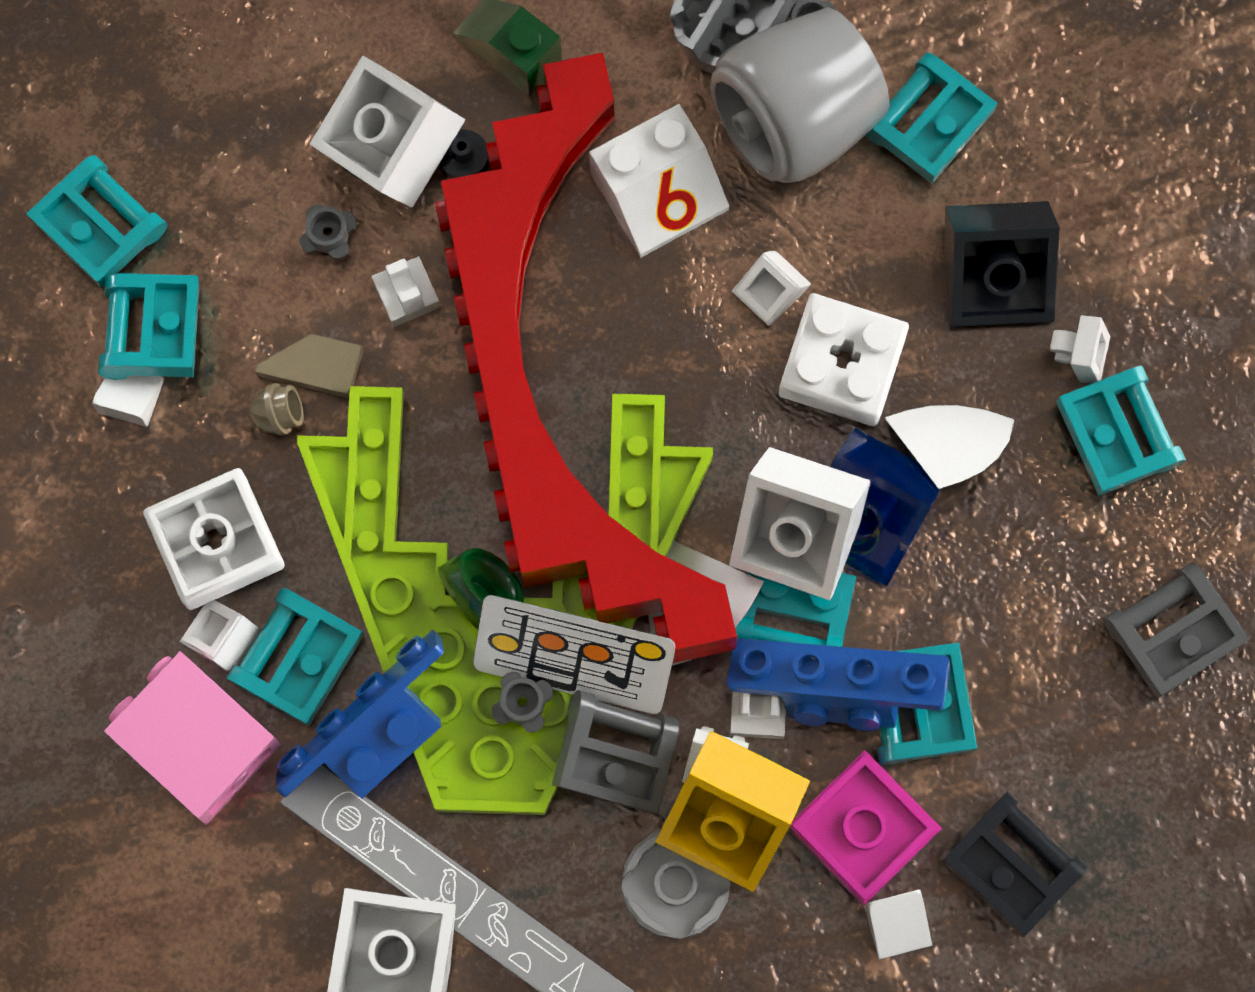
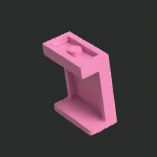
(191, 736)

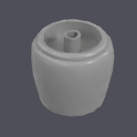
(799, 94)

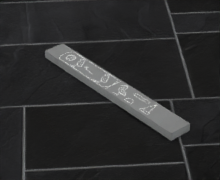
(430, 875)

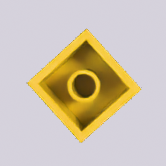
(732, 811)

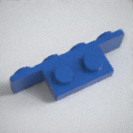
(839, 682)
(374, 730)

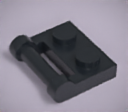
(1003, 876)

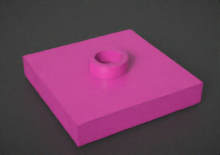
(864, 828)

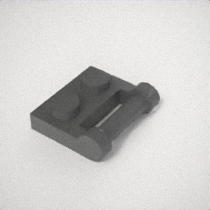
(1185, 645)
(609, 769)

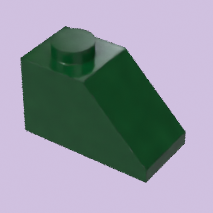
(510, 42)

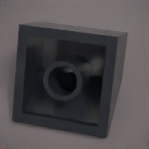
(1001, 263)

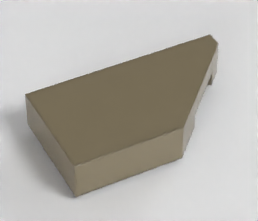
(315, 364)

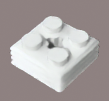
(835, 327)
(182, 528)

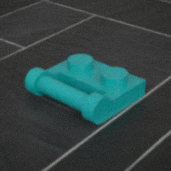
(942, 126)
(84, 232)
(167, 325)
(1106, 437)
(800, 606)
(309, 665)
(938, 731)

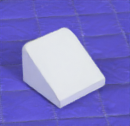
(771, 286)
(129, 398)
(221, 635)
(898, 924)

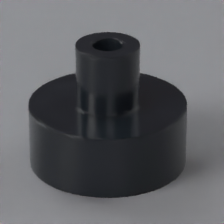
(465, 155)

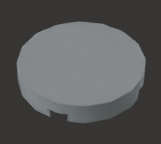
(671, 892)

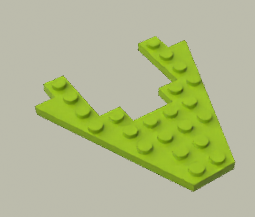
(472, 758)

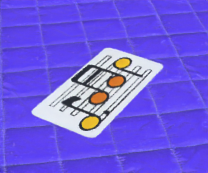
(574, 653)

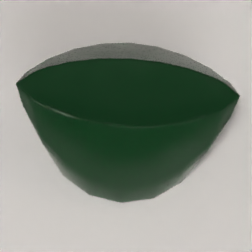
(474, 577)

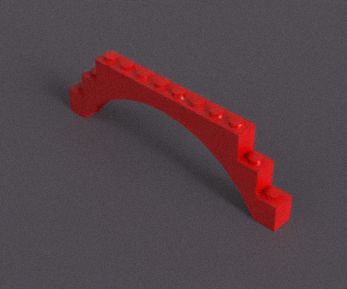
(552, 516)

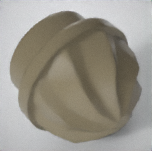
(277, 409)

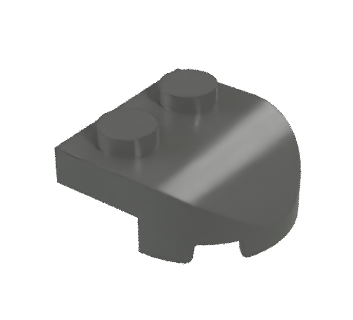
(714, 26)

